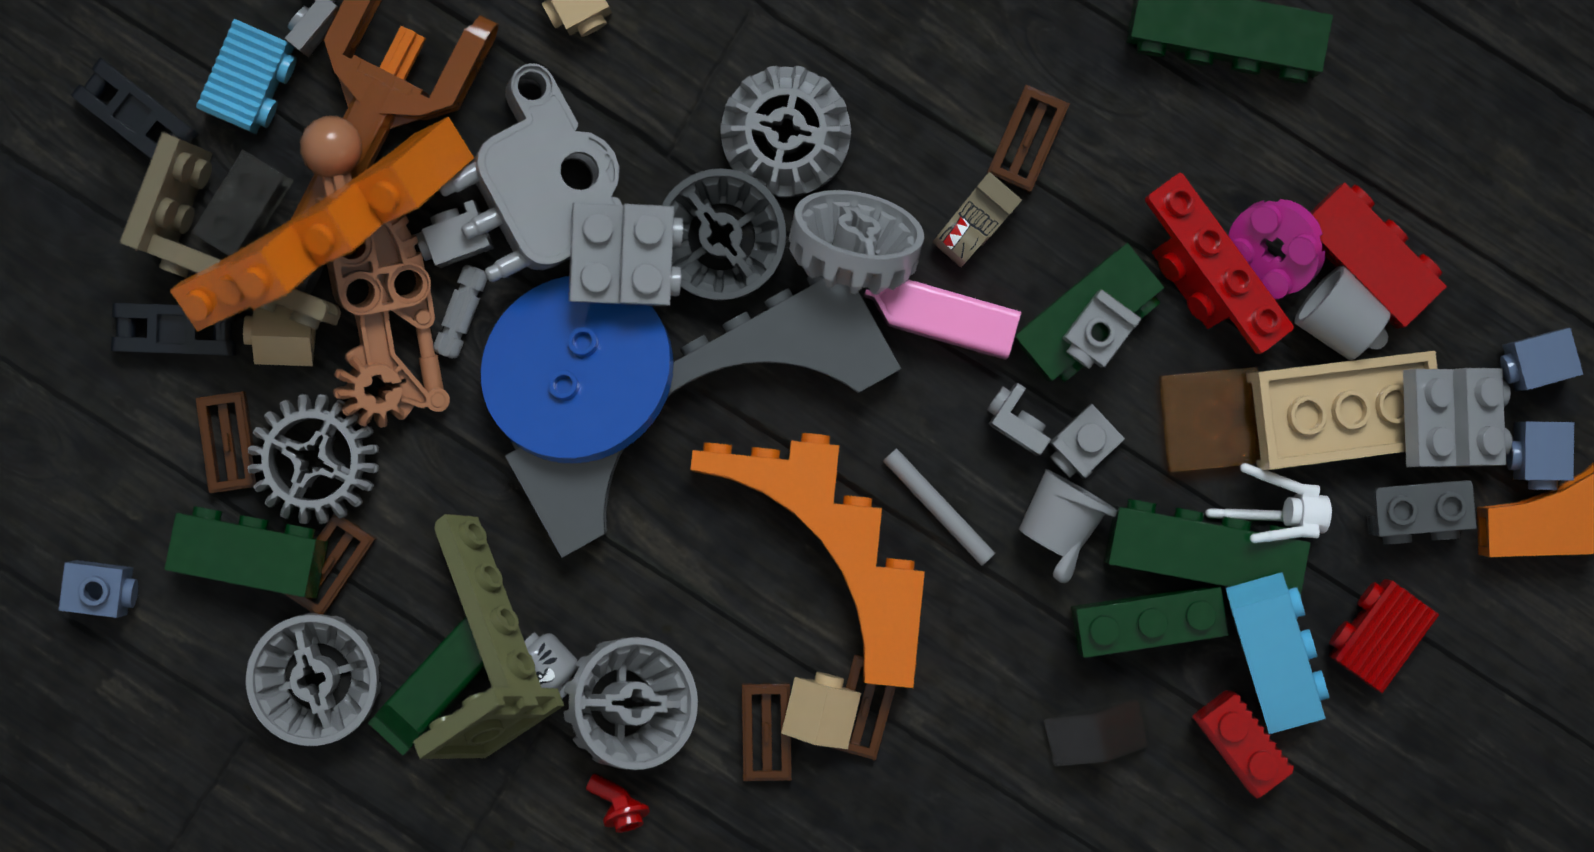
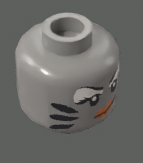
(552, 661)

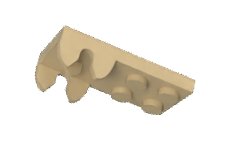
(1332, 410)

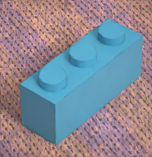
(1278, 652)

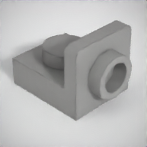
(311, 25)
(1022, 429)
(1084, 443)

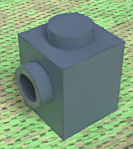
(1541, 360)
(1542, 453)
(97, 589)

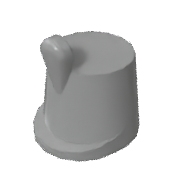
(1344, 315)
(1063, 519)

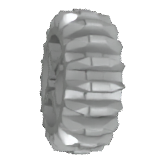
(301, 478)

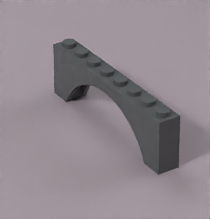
(812, 330)

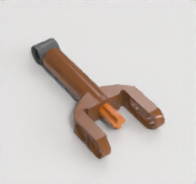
(381, 97)

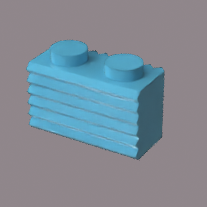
(247, 77)

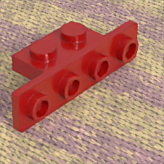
(1212, 269)

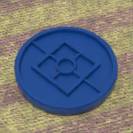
(575, 374)

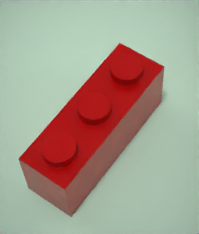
(1376, 254)

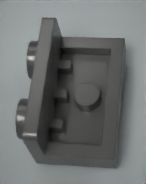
(1422, 508)

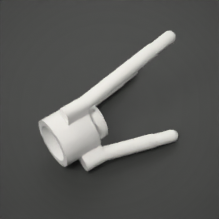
(1305, 513)

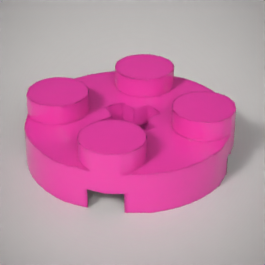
(1301, 244)

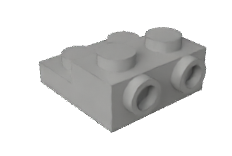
(624, 254)
(1456, 417)

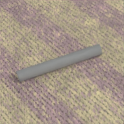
(938, 507)

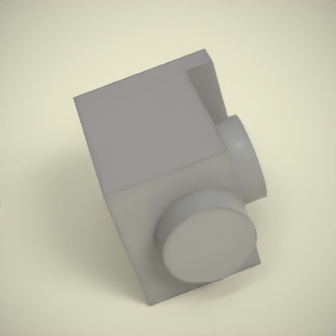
(445, 240)
(1104, 310)

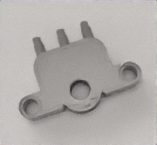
(523, 177)

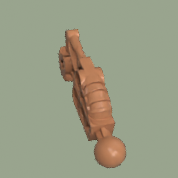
(332, 150)

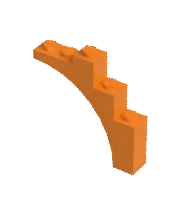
(326, 229)
(1542, 524)
(885, 597)

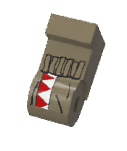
(976, 219)

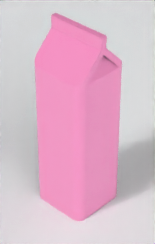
(948, 317)

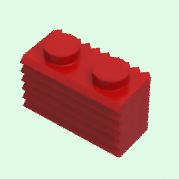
(1381, 633)
(1243, 743)

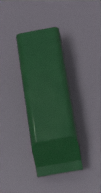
(430, 689)

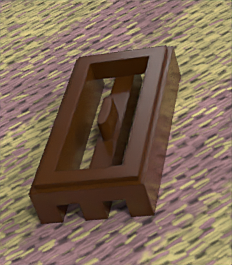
(1011, 176)
(208, 442)
(352, 530)
(854, 745)
(767, 773)

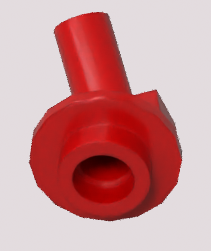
(624, 812)

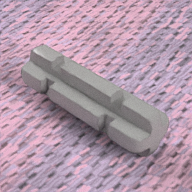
(460, 311)

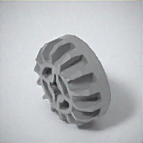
(828, 142)
(855, 240)
(667, 709)
(325, 720)

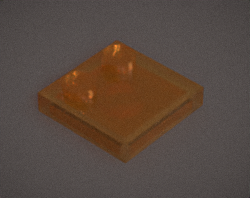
(1209, 419)

